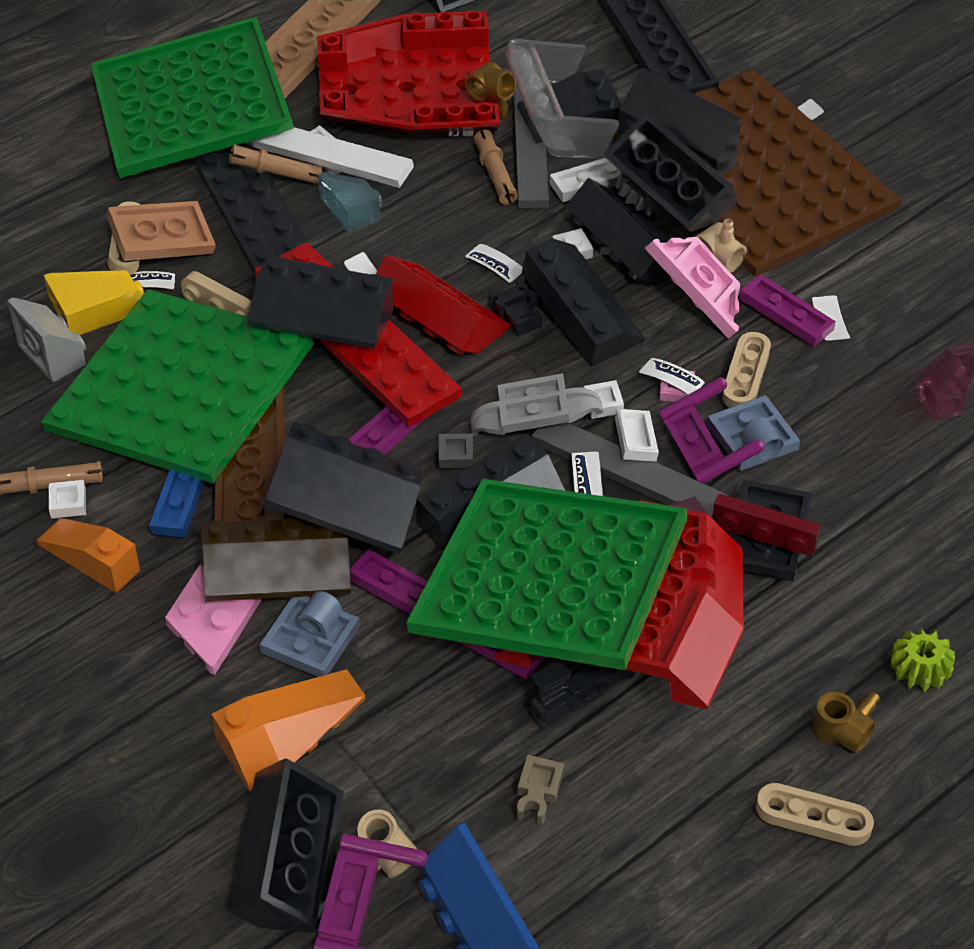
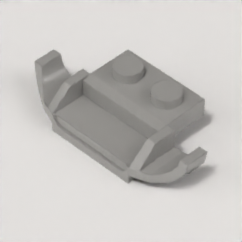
(534, 405)

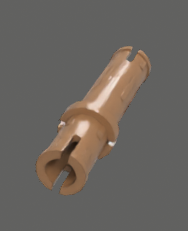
(491, 158)
(263, 161)
(34, 480)

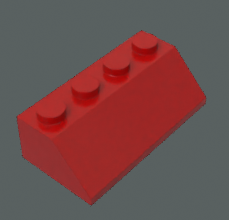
(441, 307)

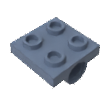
(750, 422)
(310, 633)

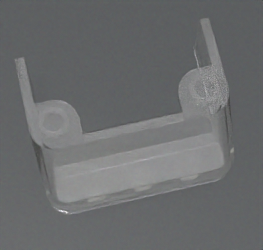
(534, 68)

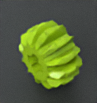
(922, 659)

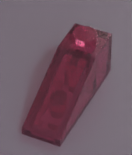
(947, 382)

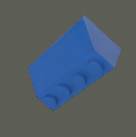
(471, 897)

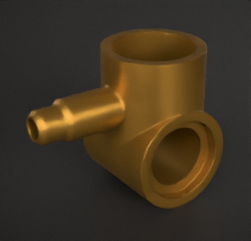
(492, 82)
(852, 724)

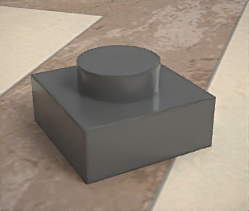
(455, 450)

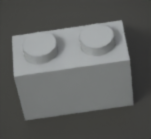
(46, 339)

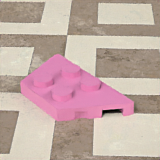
(702, 278)
(208, 626)

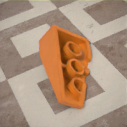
(283, 721)

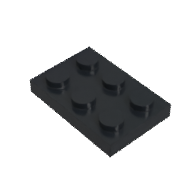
(764, 557)

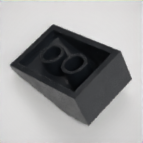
(581, 95)

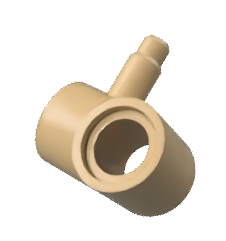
(722, 244)
(382, 819)

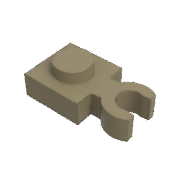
(538, 784)

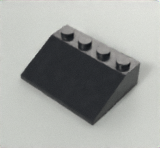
(345, 487)

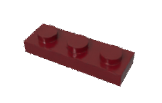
(766, 525)

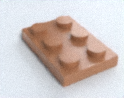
(160, 230)

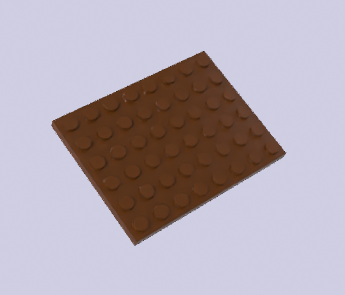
(790, 177)

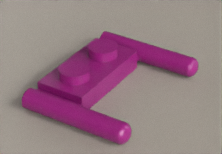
(695, 439)
(353, 886)

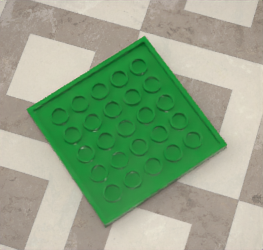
(190, 97)
(178, 385)
(550, 573)

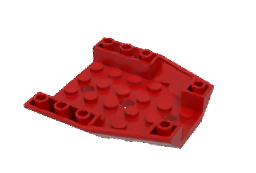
(413, 54)
(692, 618)

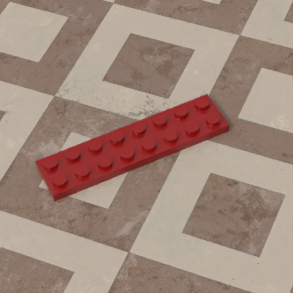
(393, 370)

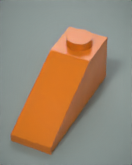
(93, 551)

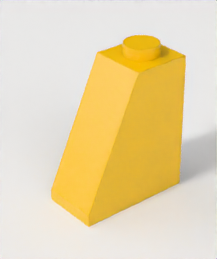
(92, 298)

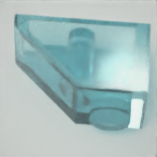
(350, 200)

